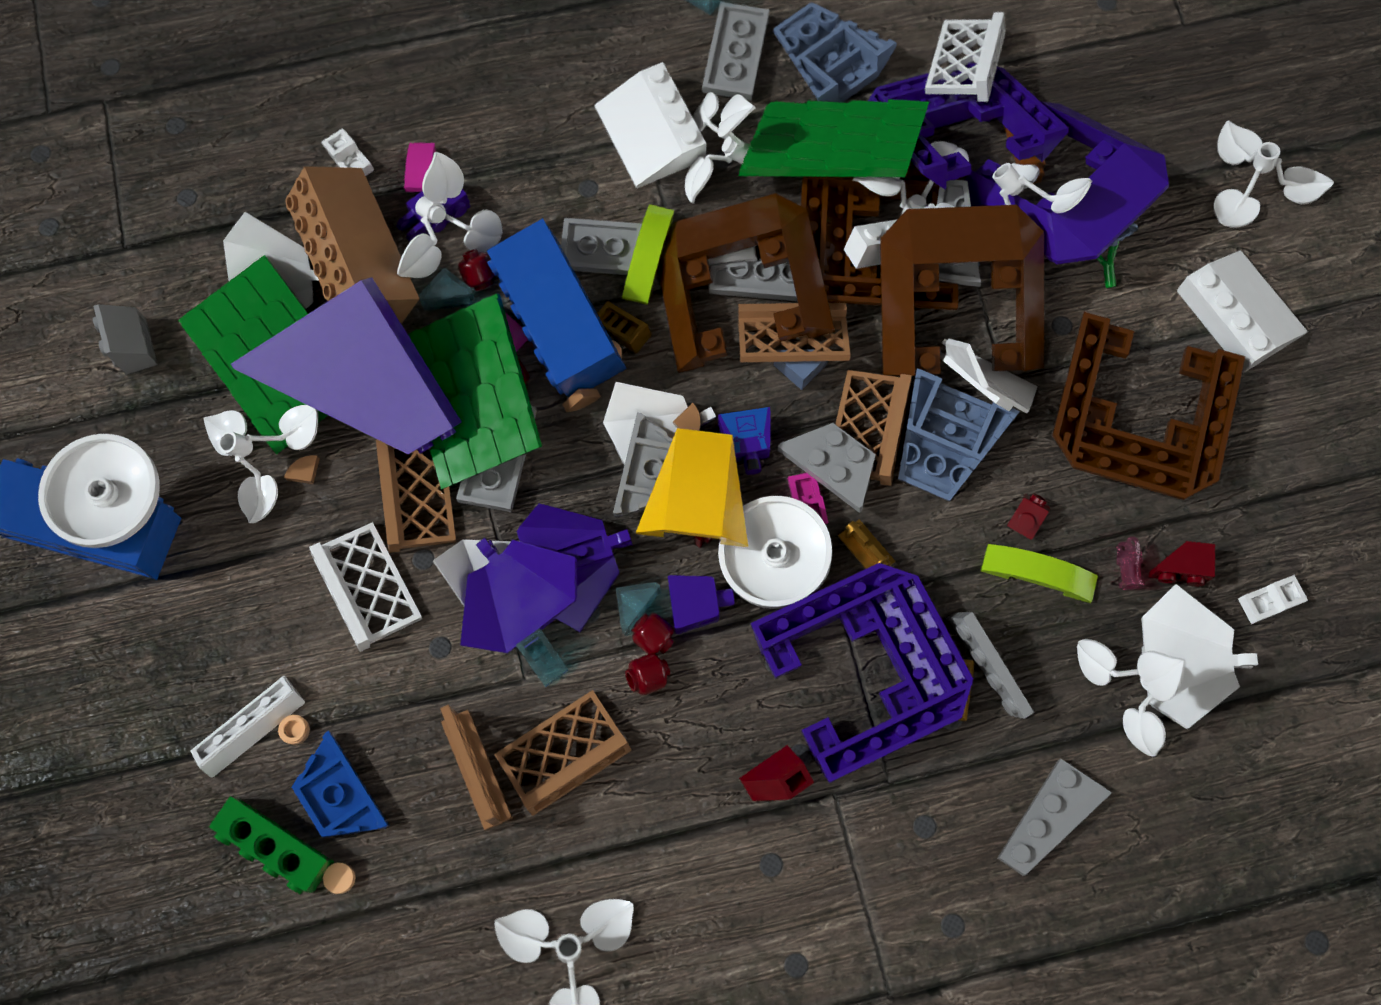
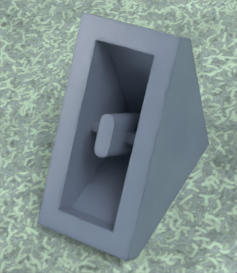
(800, 372)

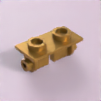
(865, 545)

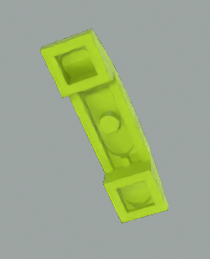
(647, 254)
(1040, 570)

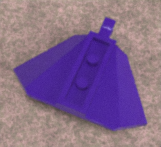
(585, 540)
(515, 594)

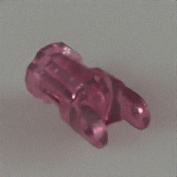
(1130, 564)

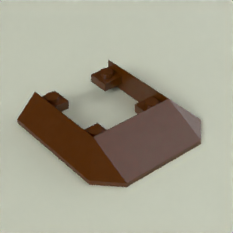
(831, 209)
(782, 235)
(956, 235)
(1190, 453)

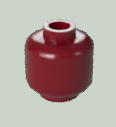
(475, 269)
(652, 634)
(647, 674)

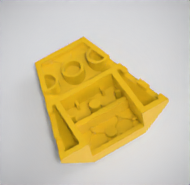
(697, 490)

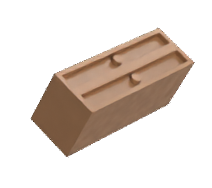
(347, 235)

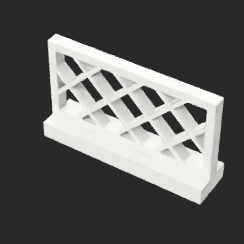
(984, 57)
(340, 589)

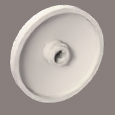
(99, 490)
(784, 555)

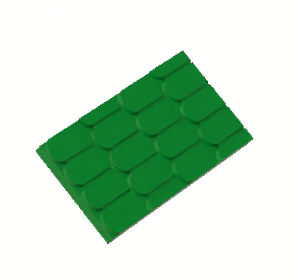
(835, 139)
(239, 320)
(483, 381)

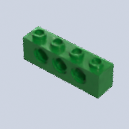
(237, 813)

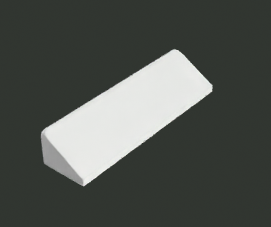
(247, 727)

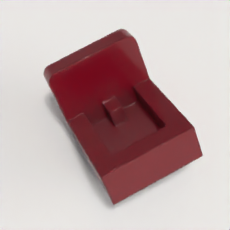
(1029, 515)

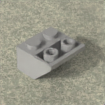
(124, 337)

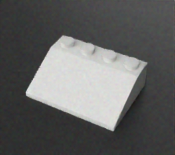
(651, 126)
(1240, 309)

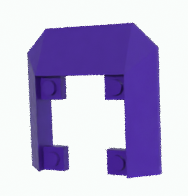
(1031, 123)
(1123, 187)
(916, 641)

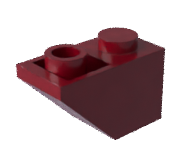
(1189, 563)
(777, 777)

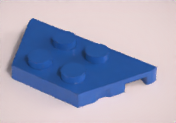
(335, 793)

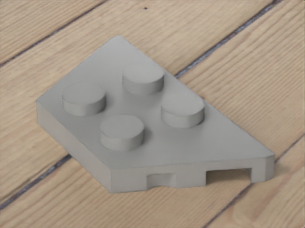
(833, 461)
(642, 466)

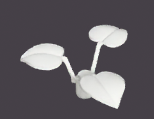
(732, 115)
(1241, 144)
(1015, 178)
(444, 181)
(892, 185)
(227, 434)
(1158, 675)
(604, 921)

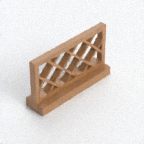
(761, 318)
(893, 422)
(392, 502)
(475, 768)
(577, 772)

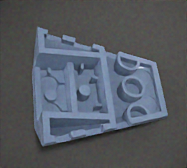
(832, 53)
(947, 435)

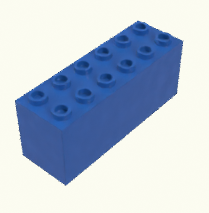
(554, 310)
(24, 523)

